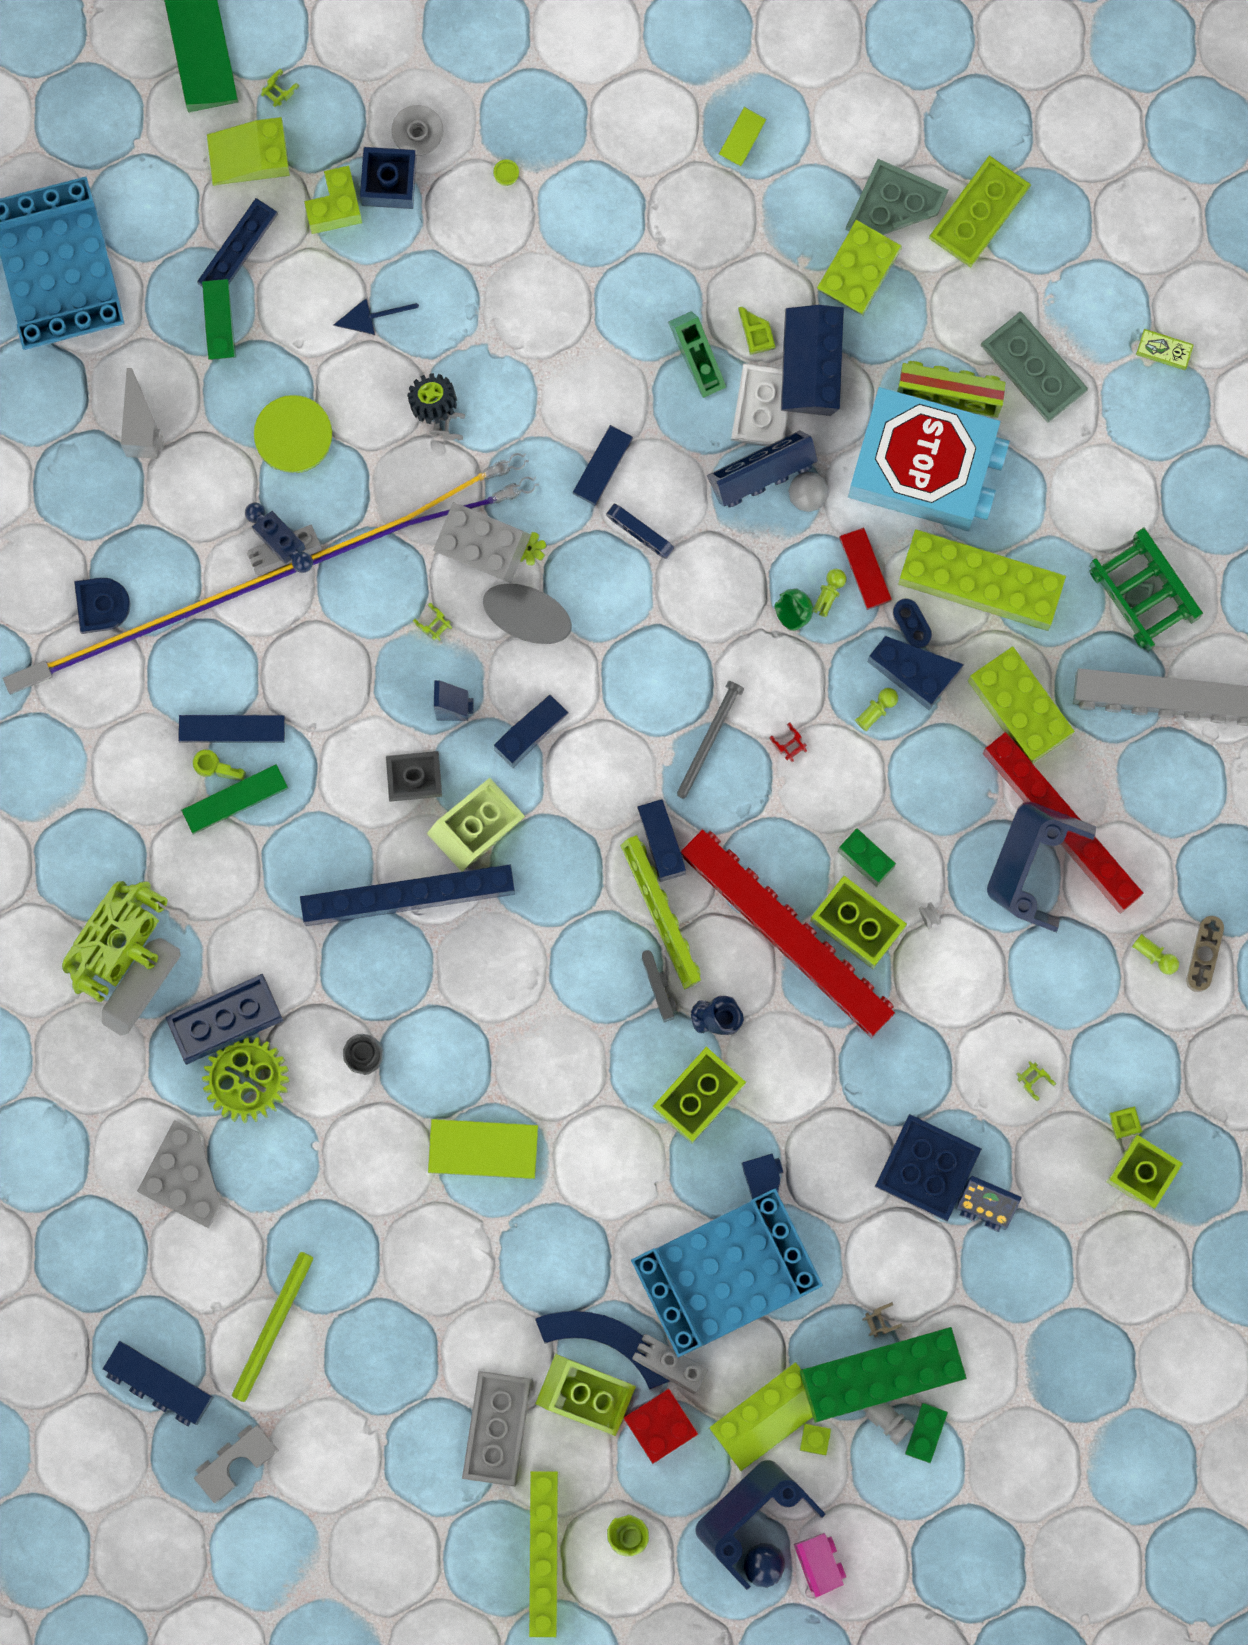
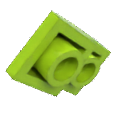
(742, 136)

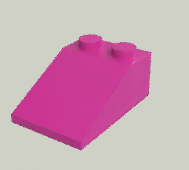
(819, 1564)

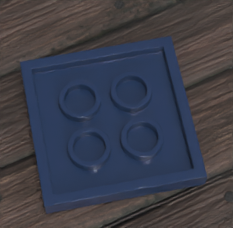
(928, 1167)

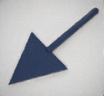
(360, 319)

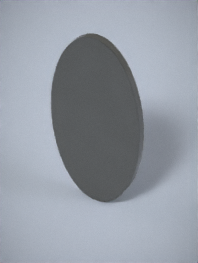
(527, 613)

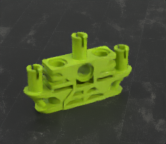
(99, 943)

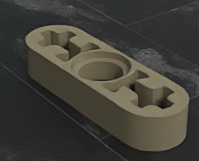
(1216, 936)

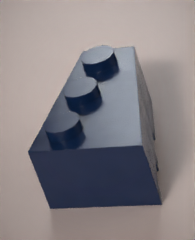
(914, 669)

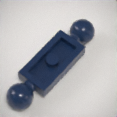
(278, 537)

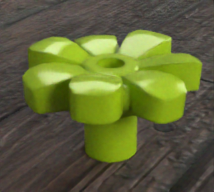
(536, 547)

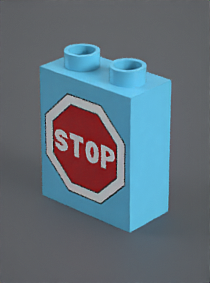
(927, 460)

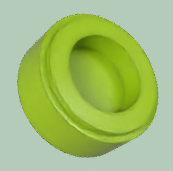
(205, 763)

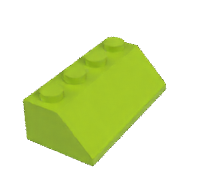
(764, 1418)

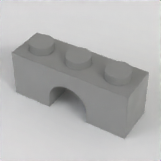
(215, 1476)

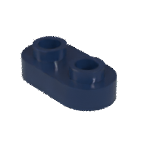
(912, 624)

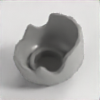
(808, 491)

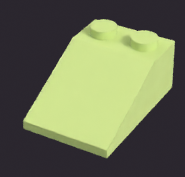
(475, 824)

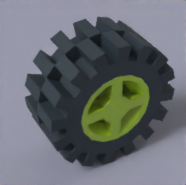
(425, 392)

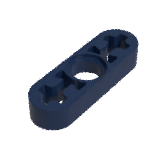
(640, 531)

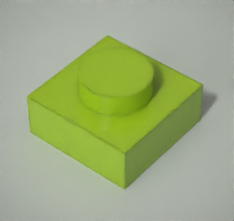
(815, 1439)

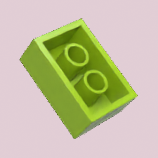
(859, 267)
(858, 922)
(699, 1095)

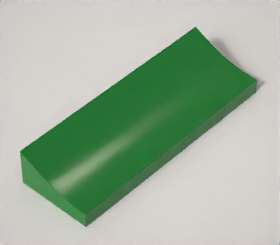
(201, 53)

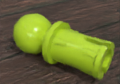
(835, 579)
(886, 699)
(1167, 963)

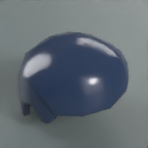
(764, 1565)

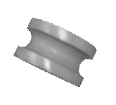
(929, 915)

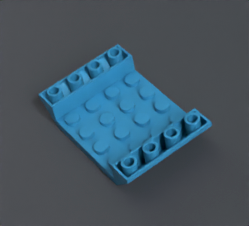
(57, 264)
(727, 1273)

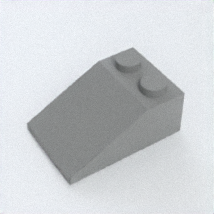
(139, 431)

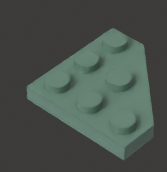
(896, 199)

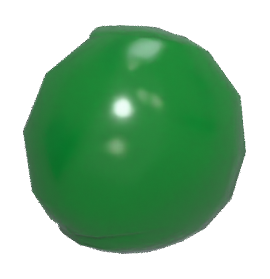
(794, 609)

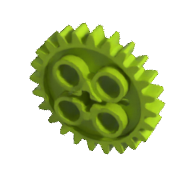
(232, 1099)

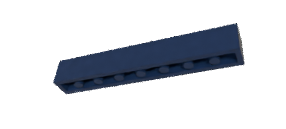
(407, 895)

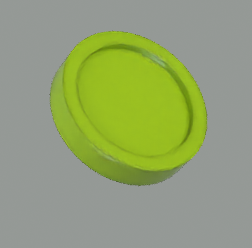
(506, 172)

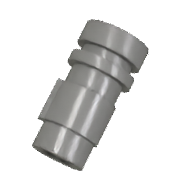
(888, 1419)

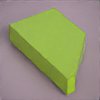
(757, 332)

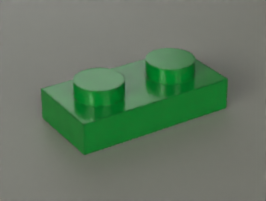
(926, 1433)

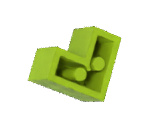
(337, 209)

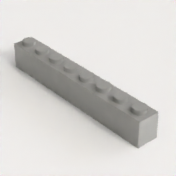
(1161, 696)

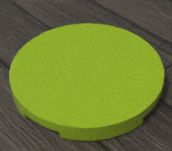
(293, 434)

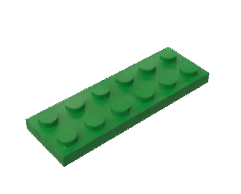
(882, 1374)

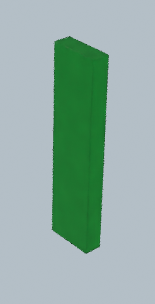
(234, 799)

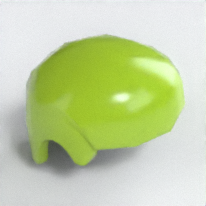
(628, 1535)

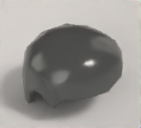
(363, 1054)

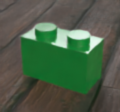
(866, 857)

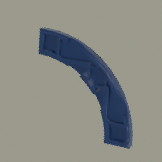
(600, 1329)

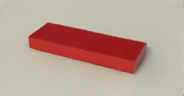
(865, 568)

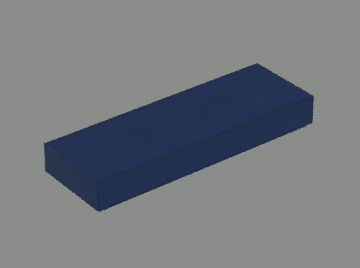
(602, 465)

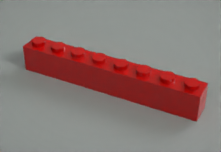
(1087, 853)

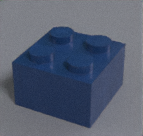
(388, 177)

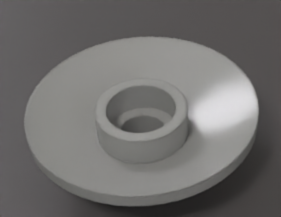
(417, 118)

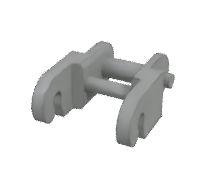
(445, 434)

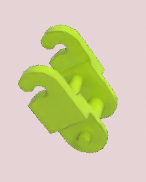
(284, 94)
(439, 617)
(1041, 1073)

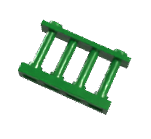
(1157, 566)

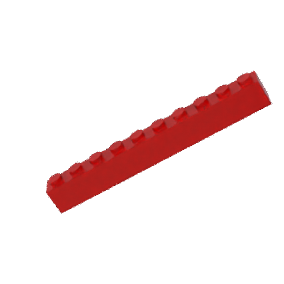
(786, 933)

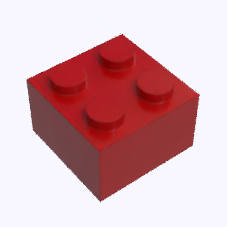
(660, 1426)

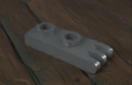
(658, 982)

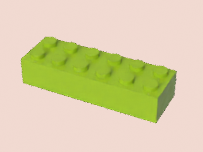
(982, 580)

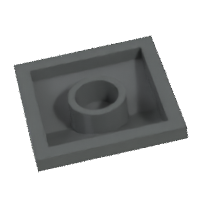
(413, 776)

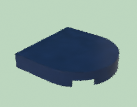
(101, 604)

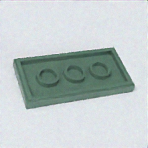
(1034, 367)

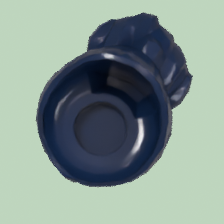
(718, 1016)

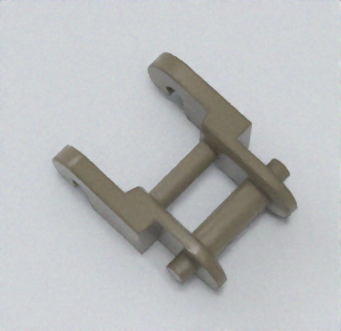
(877, 1312)

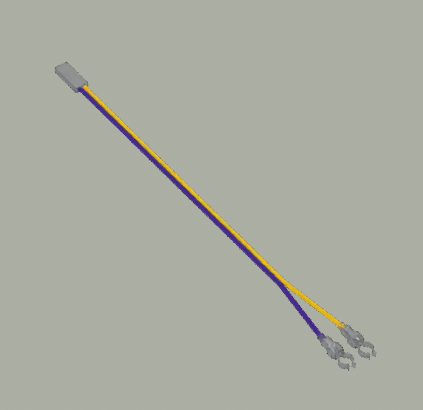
(41, 671)

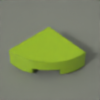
(226, 771)

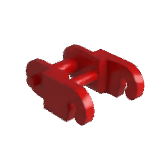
(782, 748)

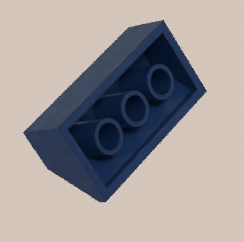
(812, 359)
(763, 468)

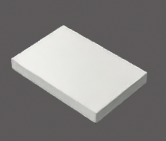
(758, 406)

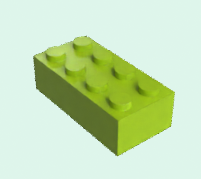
(1020, 705)

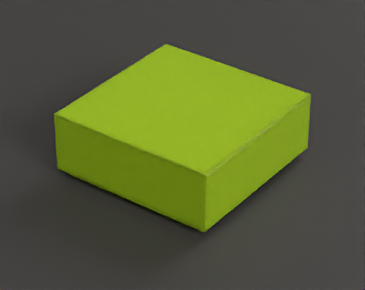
(1125, 1122)

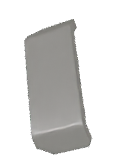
(138, 988)

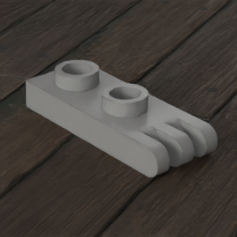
(265, 560)
(665, 1362)

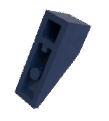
(451, 702)
(530, 731)
(661, 840)
(762, 1175)

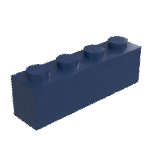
(158, 1383)

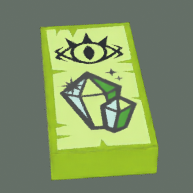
(1164, 349)

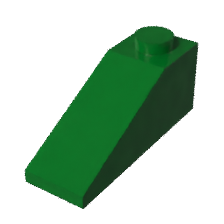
(218, 320)
(697, 353)

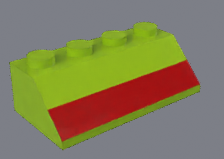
(953, 389)

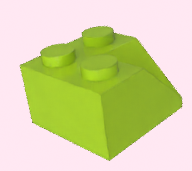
(1144, 1172)

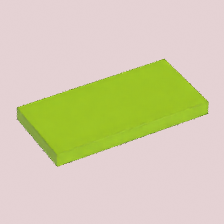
(979, 211)
(483, 1149)

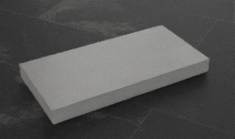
(496, 1428)

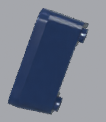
(1029, 828)
(740, 1504)

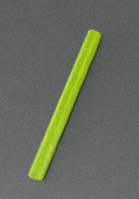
(272, 1326)

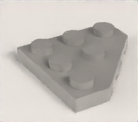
(182, 1176)

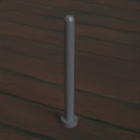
(733, 690)

